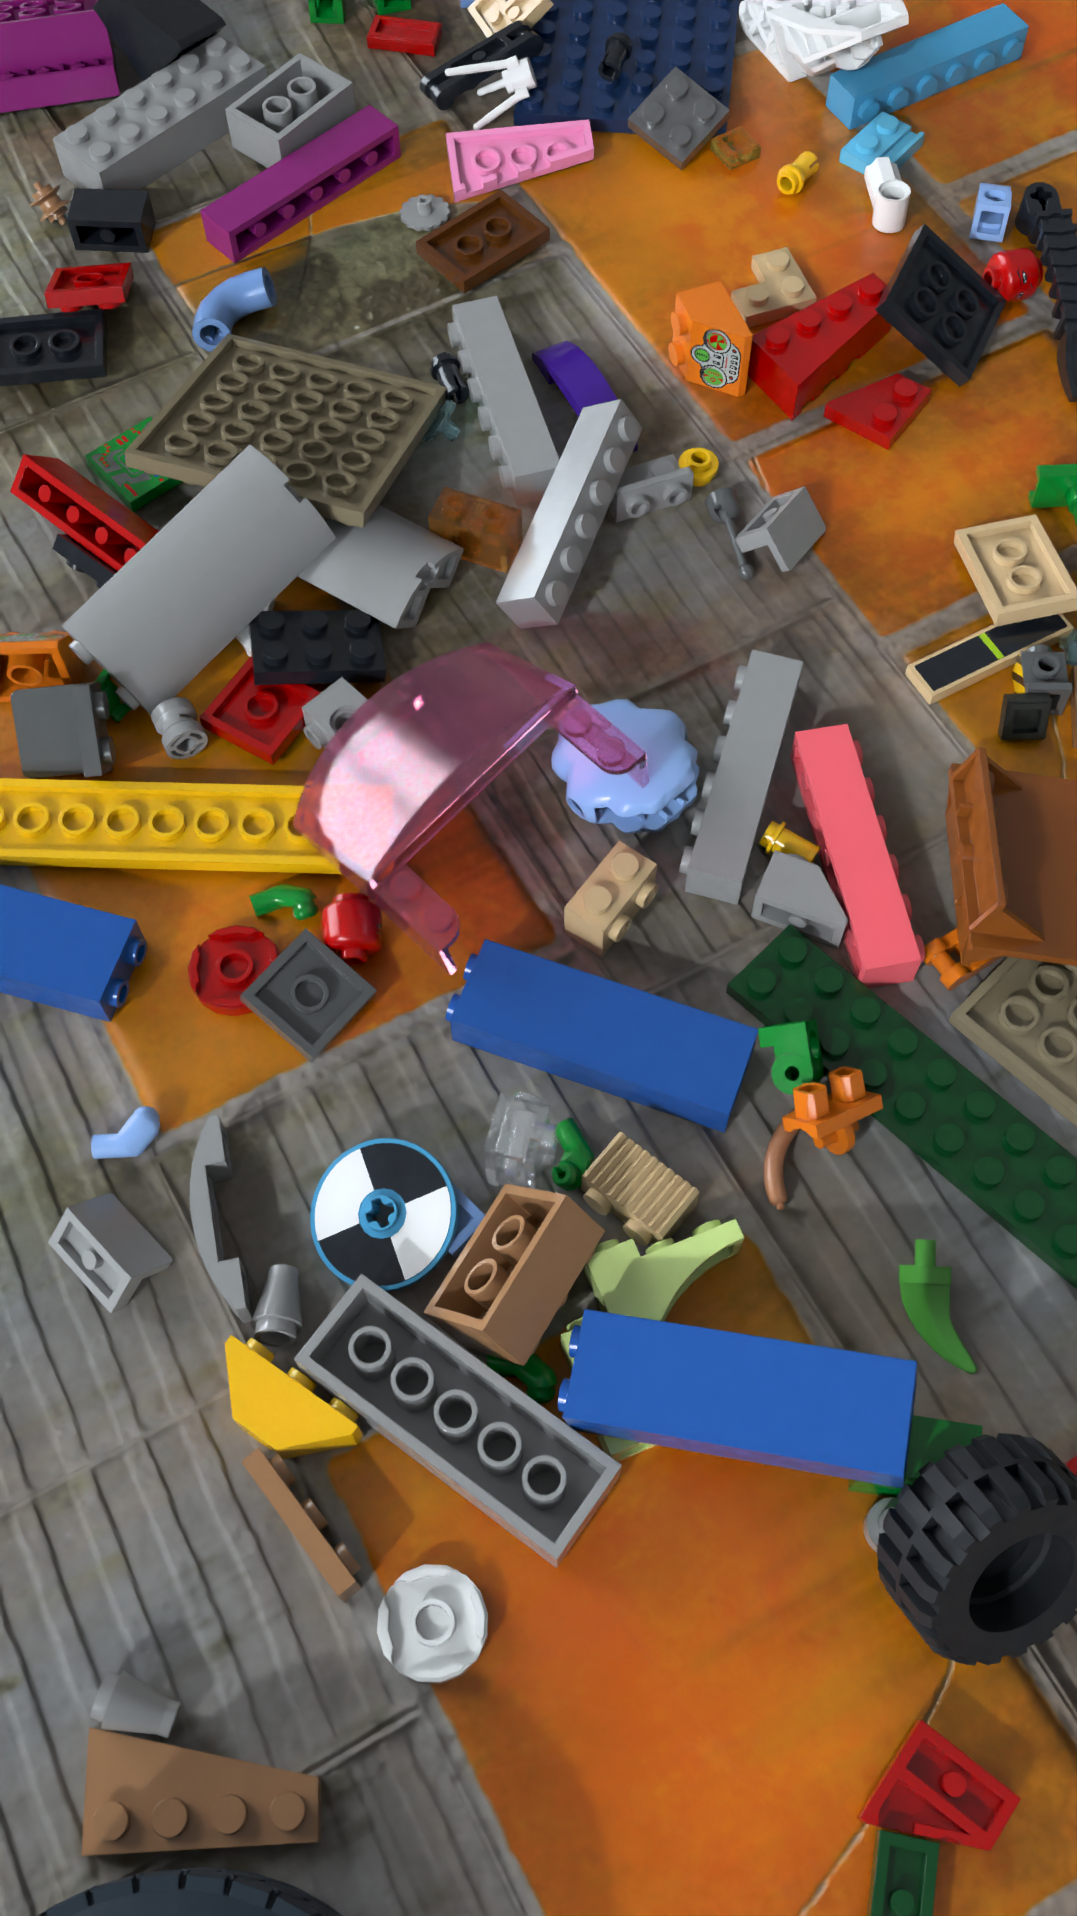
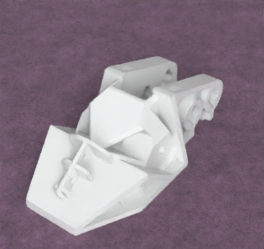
(819, 34)

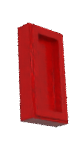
(404, 35)

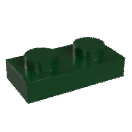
(902, 1876)

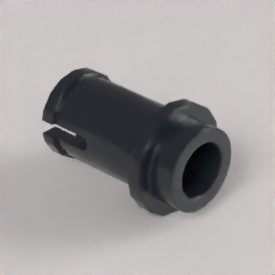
(618, 50)
(446, 371)

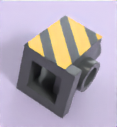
(1043, 672)

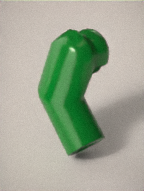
(284, 896)
(534, 1374)

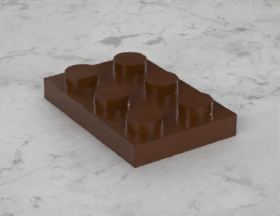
(482, 241)

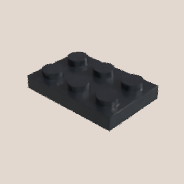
(53, 347)
(316, 647)

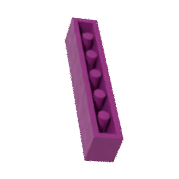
(301, 183)

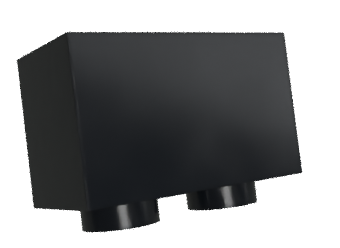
(111, 220)

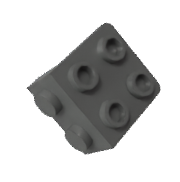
(63, 730)

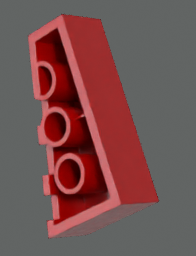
(817, 344)

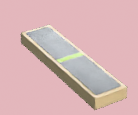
(982, 655)

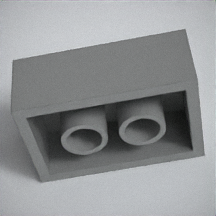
(289, 110)

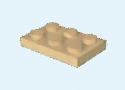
(1016, 570)

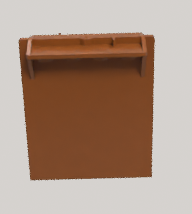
(1012, 862)

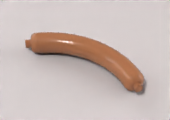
(774, 1165)

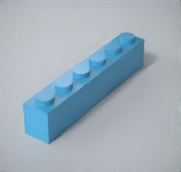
(927, 66)

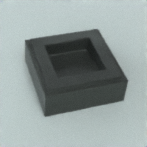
(1024, 716)

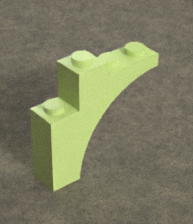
(651, 1286)

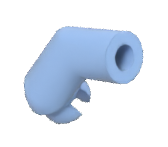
(131, 1139)

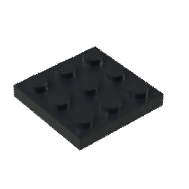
(941, 305)

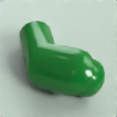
(576, 1157)

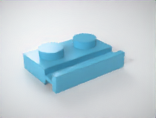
(881, 138)

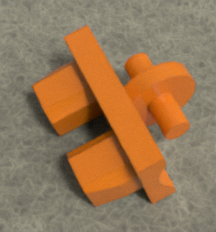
(833, 1117)

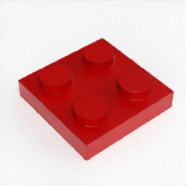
(89, 285)
(258, 716)

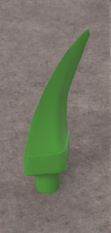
(927, 1304)

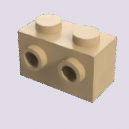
(610, 899)

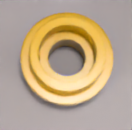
(702, 463)

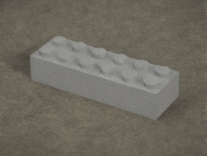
(159, 119)
(459, 1419)

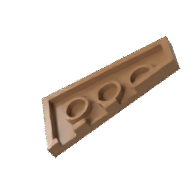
(181, 1798)

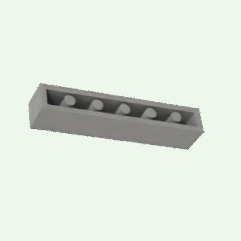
(505, 398)
(569, 515)
(743, 777)

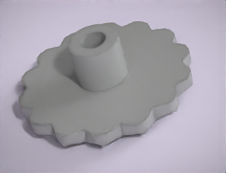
(424, 212)

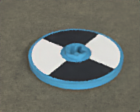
(417, 1231)

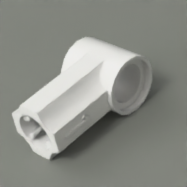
(887, 194)

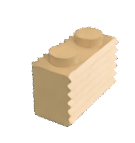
(638, 1191)

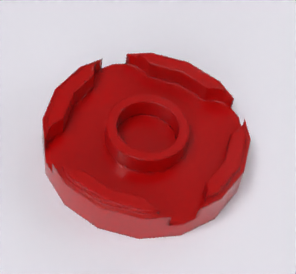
(228, 966)

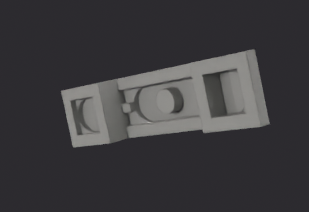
(210, 1165)

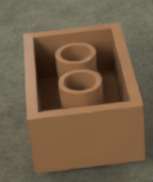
(515, 1272)

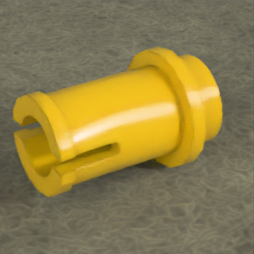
(792, 176)
(781, 839)

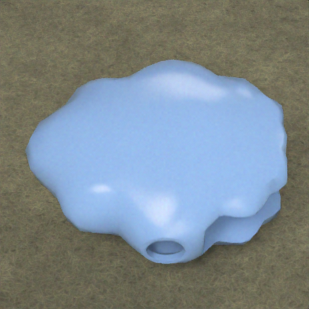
(618, 798)

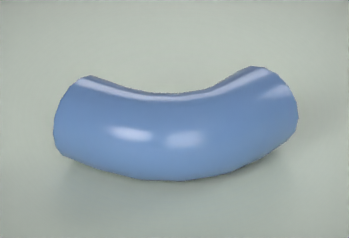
(230, 303)

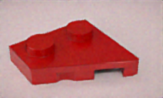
(880, 409)
(939, 1794)

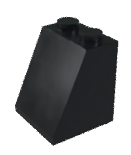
(158, 30)

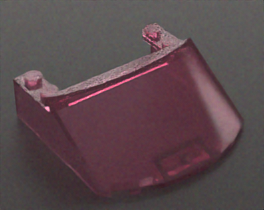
(423, 756)

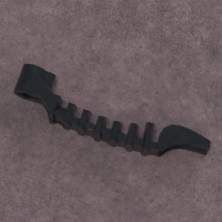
(1055, 236)

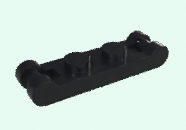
(510, 41)

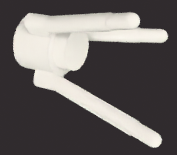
(517, 78)

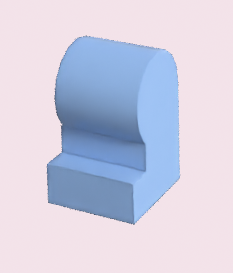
(991, 212)

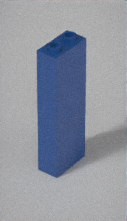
(66, 953)
(602, 1034)
(741, 1397)

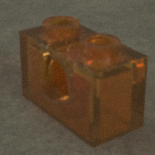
(481, 526)

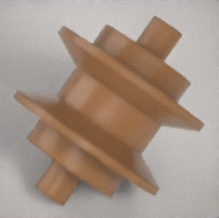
(50, 202)

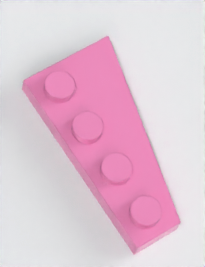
(509, 155)

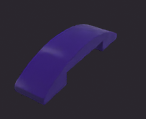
(574, 375)

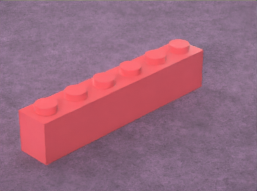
(856, 856)

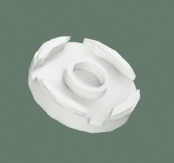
(432, 1624)

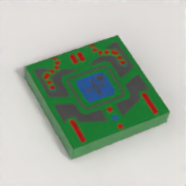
(129, 484)

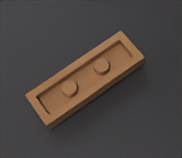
(304, 1522)

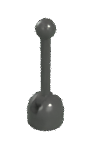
(723, 508)

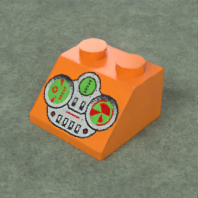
(710, 339)
(37, 661)

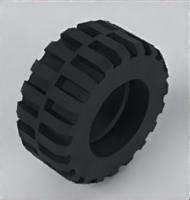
(984, 1549)

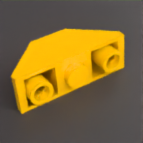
(281, 1406)

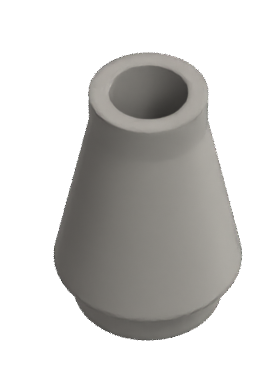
(279, 1308)
(133, 1706)

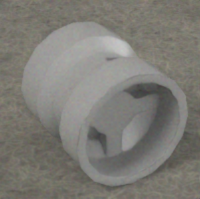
(181, 735)

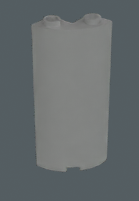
(384, 566)
(199, 581)

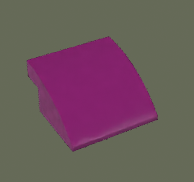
(54, 54)

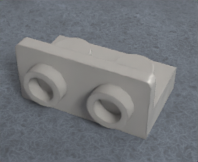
(651, 488)

